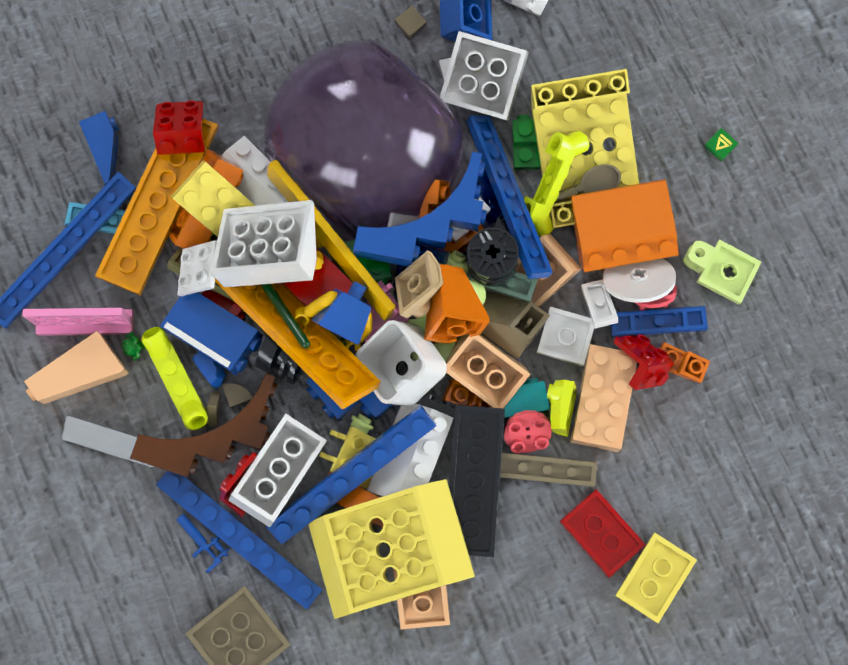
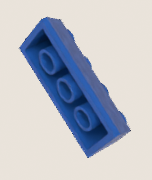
(465, 16)

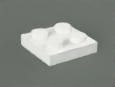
(566, 336)

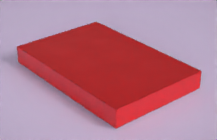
(602, 533)

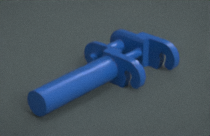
(202, 542)

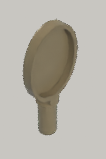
(595, 179)

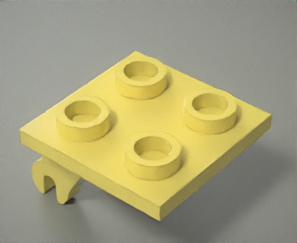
(354, 443)

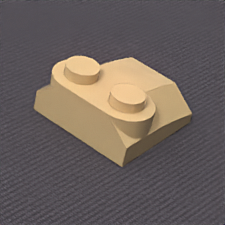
(418, 285)

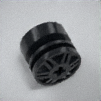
(482, 266)
(272, 356)

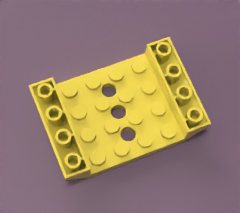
(599, 110)
(422, 539)

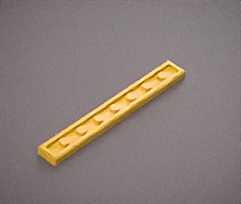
(334, 243)

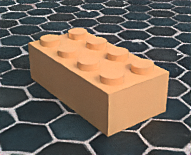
(603, 399)

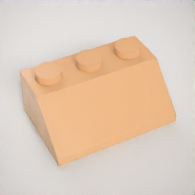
(486, 369)

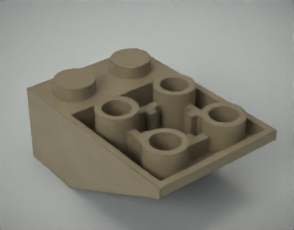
(512, 322)

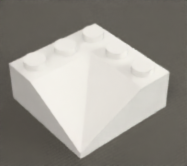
(483, 75)

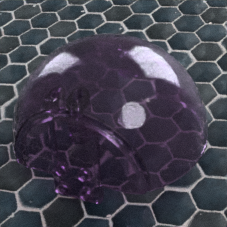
(362, 134)

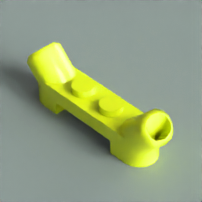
(563, 150)
(175, 378)

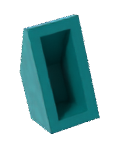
(530, 396)

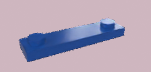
(660, 321)

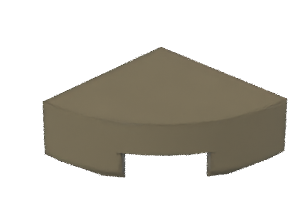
(236, 394)
(213, 408)

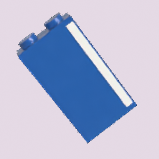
(212, 331)

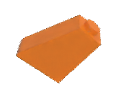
(454, 309)

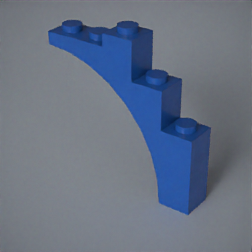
(398, 243)

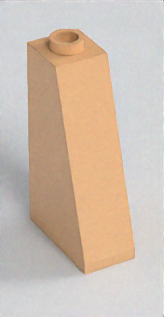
(78, 369)

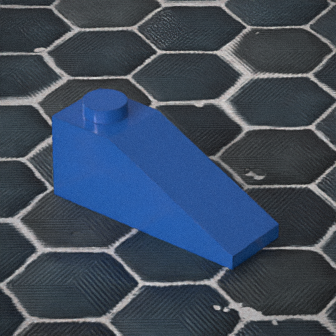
(103, 142)

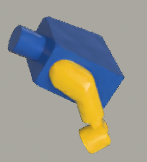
(341, 314)

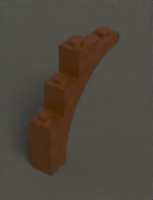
(179, 454)

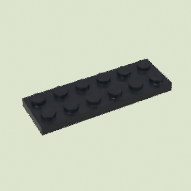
(477, 474)

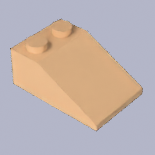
(563, 269)
(424, 608)

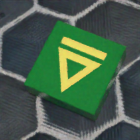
(721, 145)

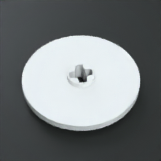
(640, 280)

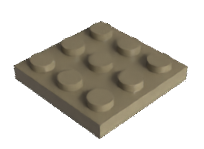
(238, 633)

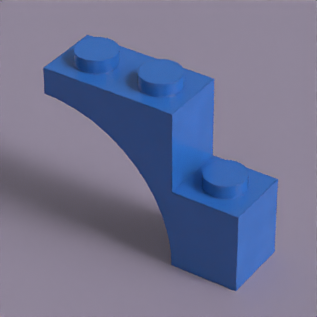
(370, 403)

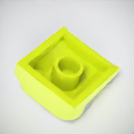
(562, 399)

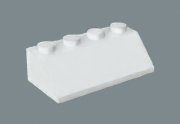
(417, 462)

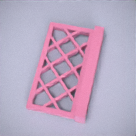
(81, 321)

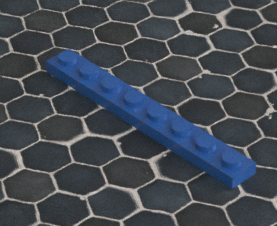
(509, 197)
(64, 248)
(352, 474)
(240, 538)

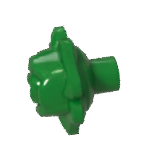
(132, 346)

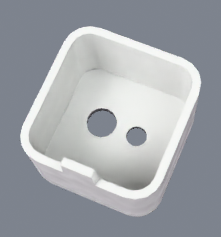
(390, 347)

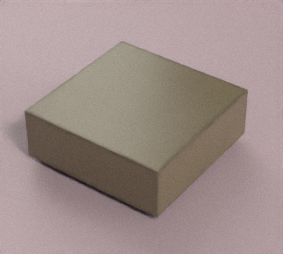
(410, 22)

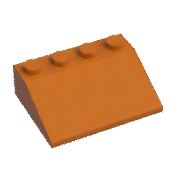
(624, 225)

